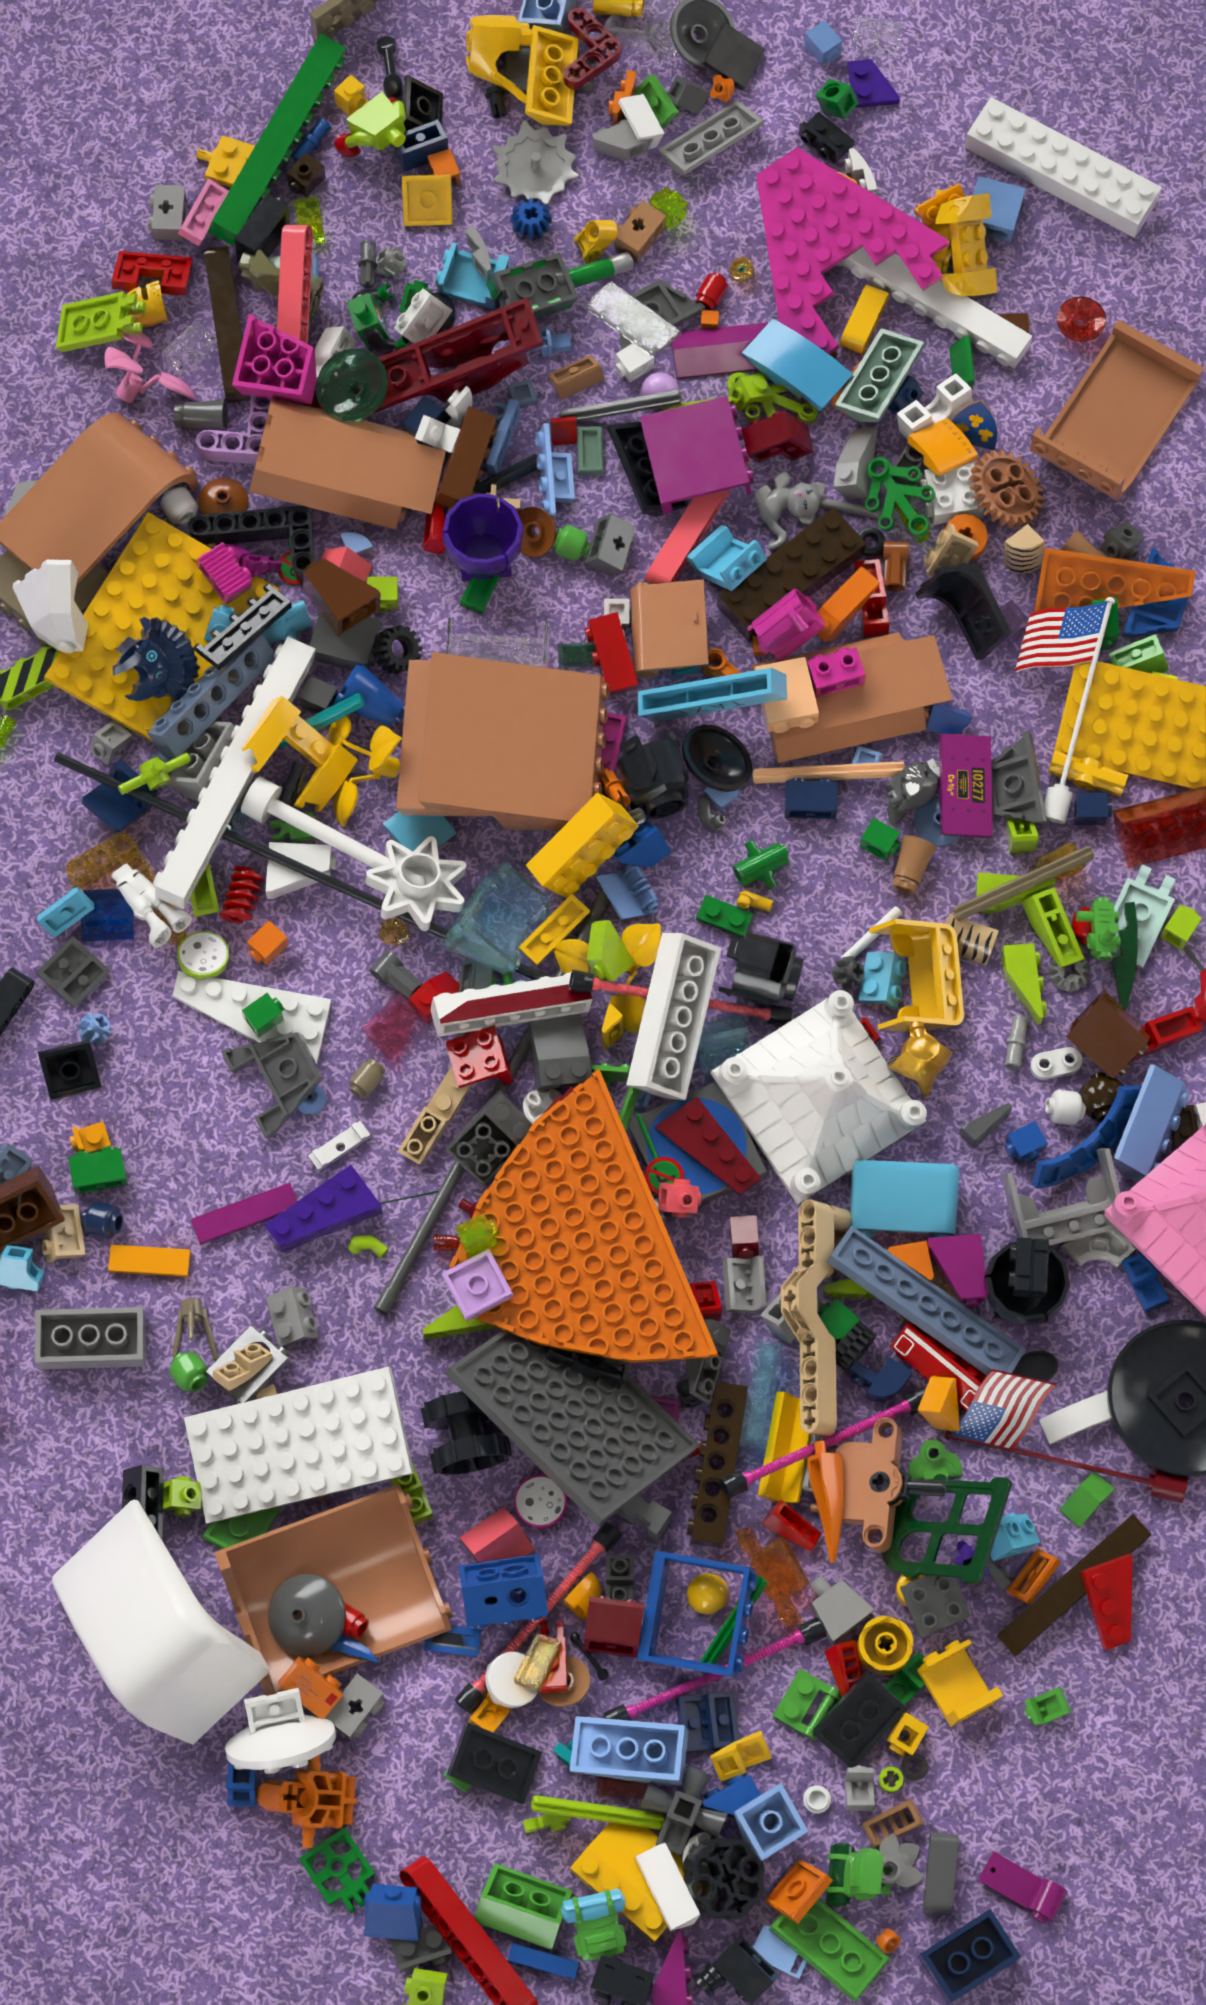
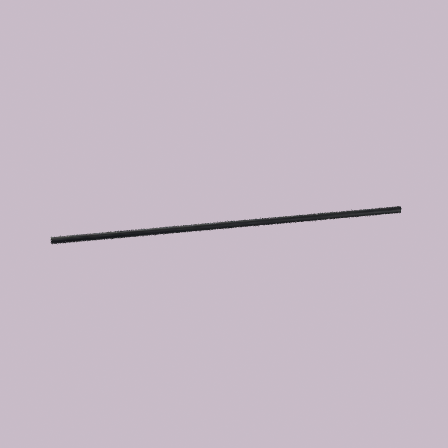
(263, 851)

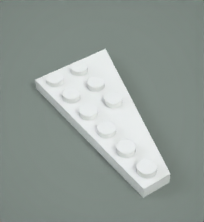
(226, 999)

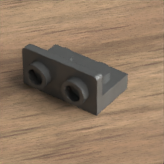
(429, 1949)

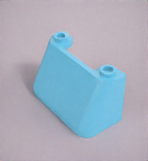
(904, 1197)

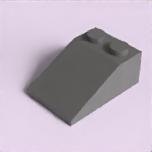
(559, 1052)

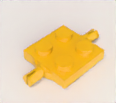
(225, 160)

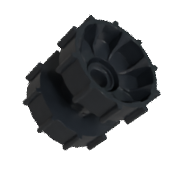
(468, 1445)

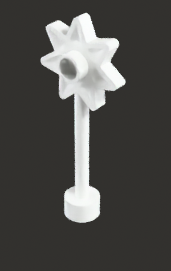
(410, 879)

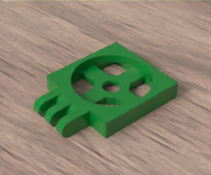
(351, 1889)

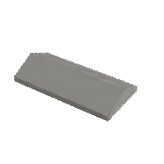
(710, 137)

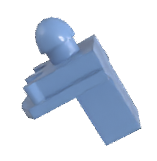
(553, 343)

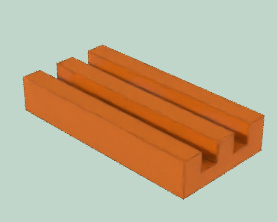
(1036, 1578)

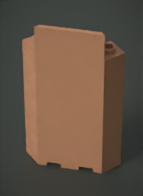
(344, 466)
(892, 701)

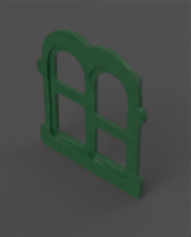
(906, 1524)

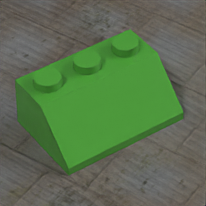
(522, 1906)

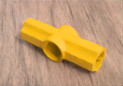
(1089, 773)

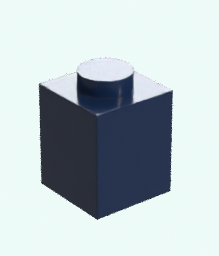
(1091, 808)

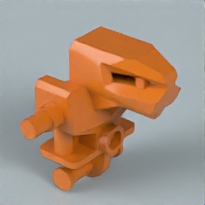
(313, 1799)

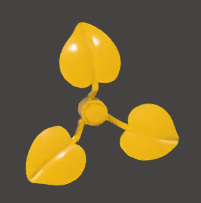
(380, 763)
(641, 943)

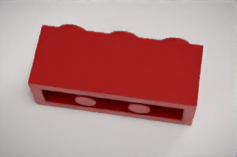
(611, 653)

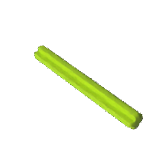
(597, 1812)

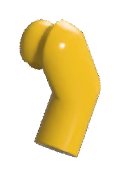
(748, 899)

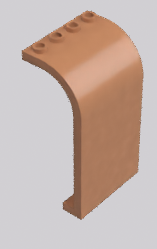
(1119, 411)
(92, 495)

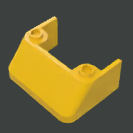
(932, 973)

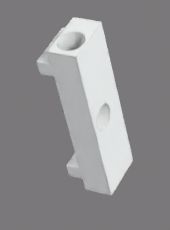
(328, 1152)

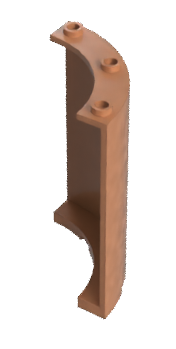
(369, 1556)

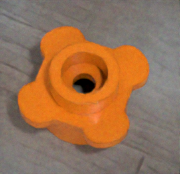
(728, 88)

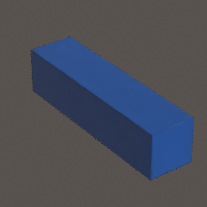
(543, 1961)

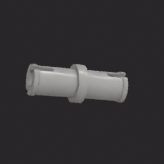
(1016, 1042)

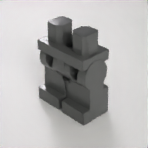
(649, 1516)

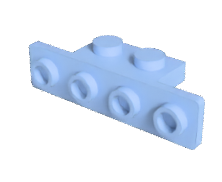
(556, 473)

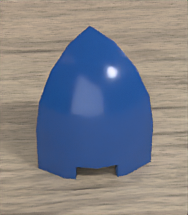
(947, 719)

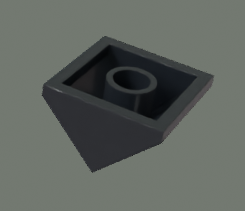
(421, 103)
(69, 1069)

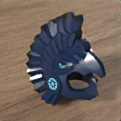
(161, 659)

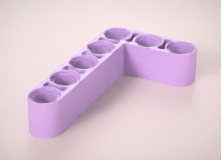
(245, 441)

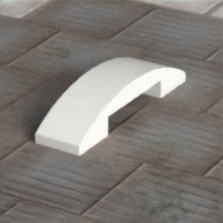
(1076, 1418)

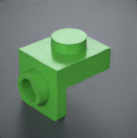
(1047, 1707)

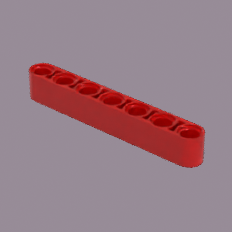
(465, 1935)

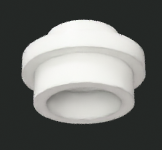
(817, 1799)

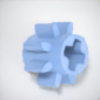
(94, 1028)

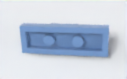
(503, 436)

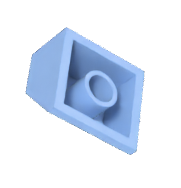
(769, 1822)

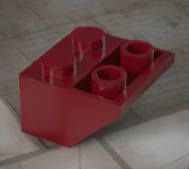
(613, 1626)

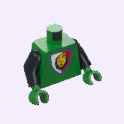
(370, 320)

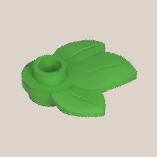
(944, 1463)

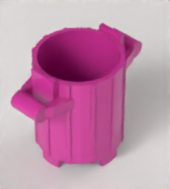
(787, 625)

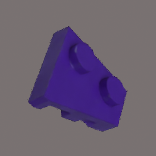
(870, 84)

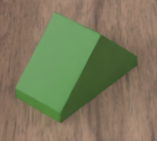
(1086, 1499)

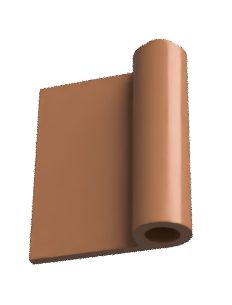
(668, 626)

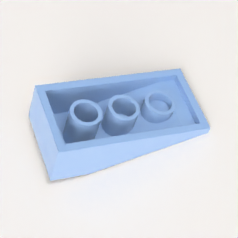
(630, 1750)

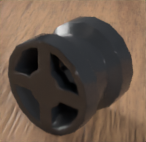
(688, 1400)
(709, 1980)

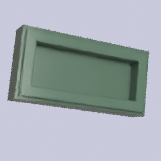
(590, 450)

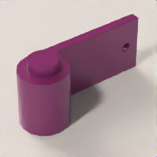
(1022, 1887)

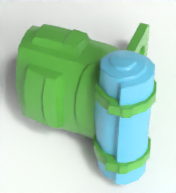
(596, 1923)

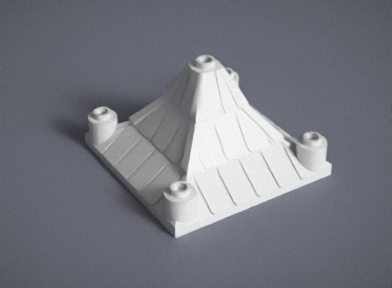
(818, 1096)

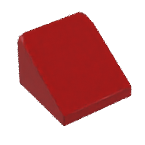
(563, 431)

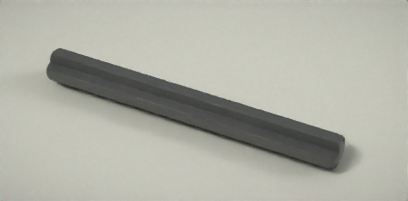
(623, 406)

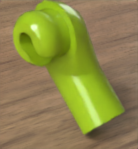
(362, 1242)

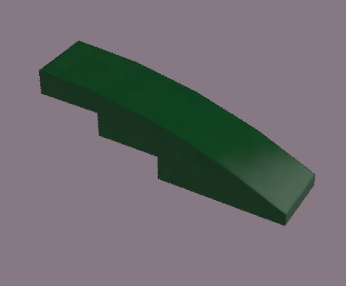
(1125, 965)

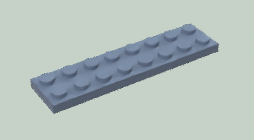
(924, 1304)

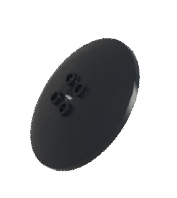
(1145, 1392)

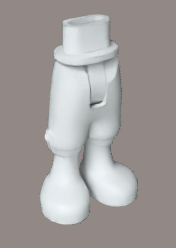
(141, 898)

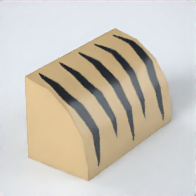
(1024, 551)
(973, 939)

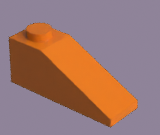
(846, 603)

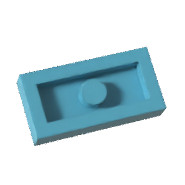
(65, 912)

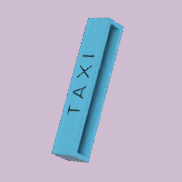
(712, 695)

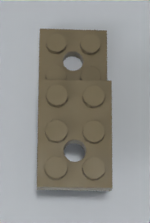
(337, 14)

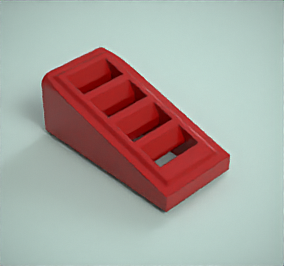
(433, 530)
(791, 1525)
(842, 1655)

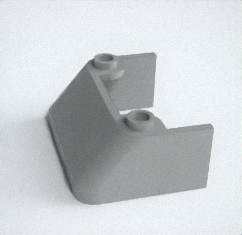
(1071, 1220)

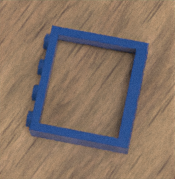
(655, 1605)

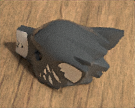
(912, 788)

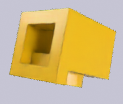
(350, 95)
(915, 1730)

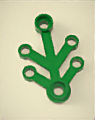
(897, 494)

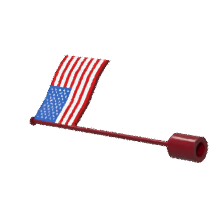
(1004, 1413)

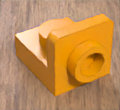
(90, 1138)

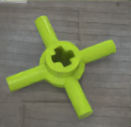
(154, 773)

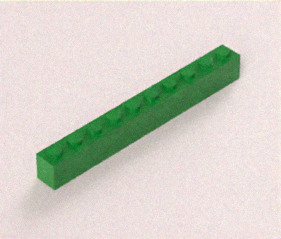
(278, 137)

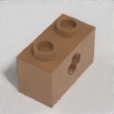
(650, 225)

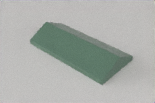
(879, 376)

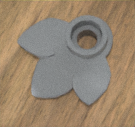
(900, 1862)

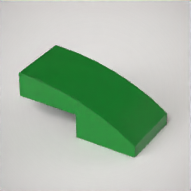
(907, 1680)

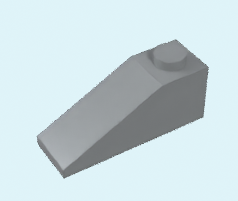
(851, 469)

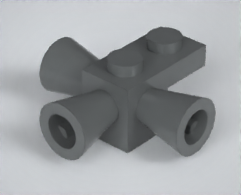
(683, 1810)

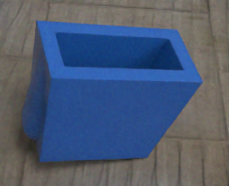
(393, 1912)

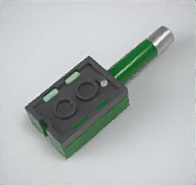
(550, 283)

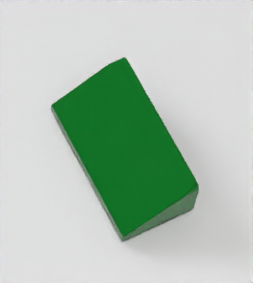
(962, 360)

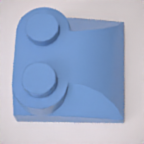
(546, 13)

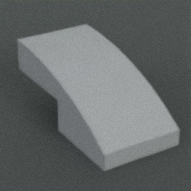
(480, 257)

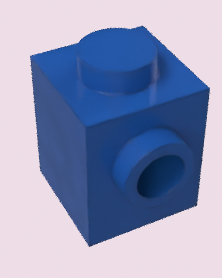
(1026, 1143)

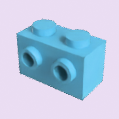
(1014, 1536)

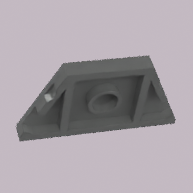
(667, 303)
(1017, 783)

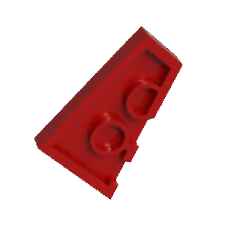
(1110, 1599)

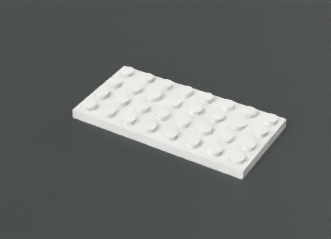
(299, 1445)

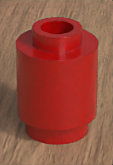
(711, 291)
(355, 1623)

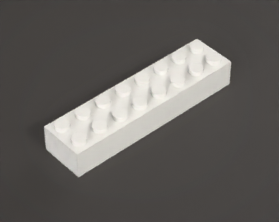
(1062, 167)

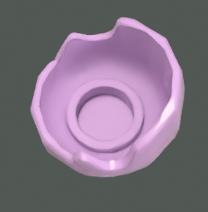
(658, 383)

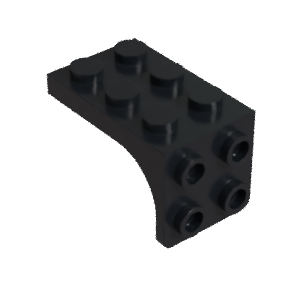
(972, 603)

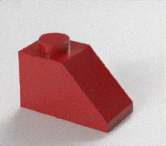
(423, 997)

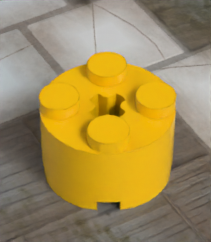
(889, 1631)

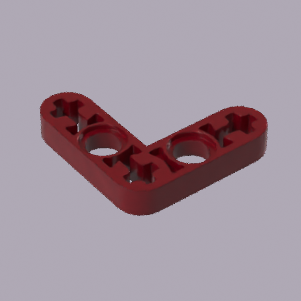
(596, 52)

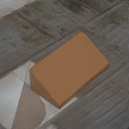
(576, 376)

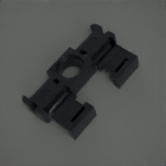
(602, 1366)

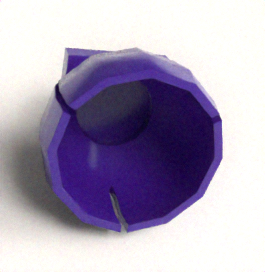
(481, 538)

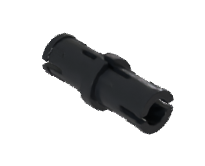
(293, 784)

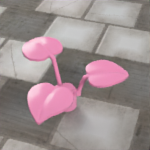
(131, 382)

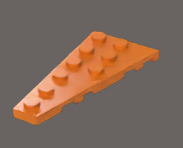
(1080, 578)

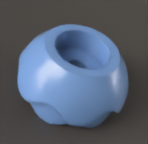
(316, 1103)

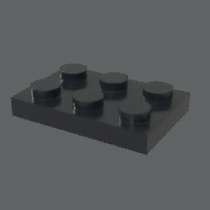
(859, 1720)
(494, 1763)

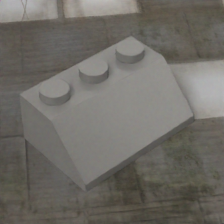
(204, 756)

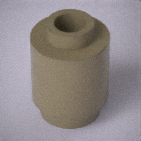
(366, 1078)

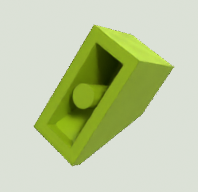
(607, 952)

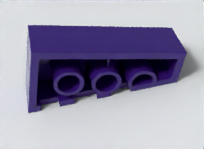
(330, 1207)

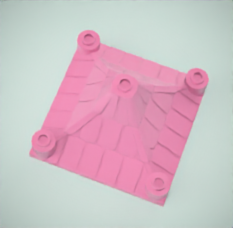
(1168, 1218)

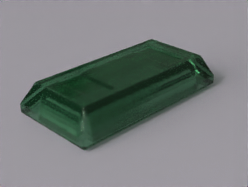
(575, 654)

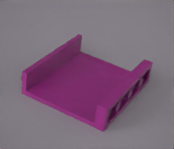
(696, 451)

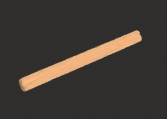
(831, 772)

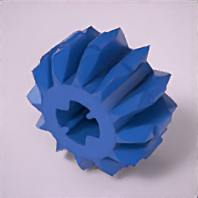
(531, 219)

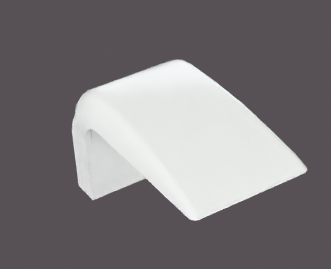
(151, 1633)

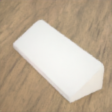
(668, 1887)

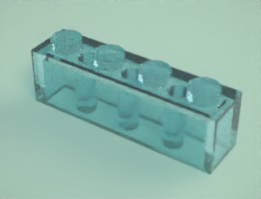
(760, 1396)

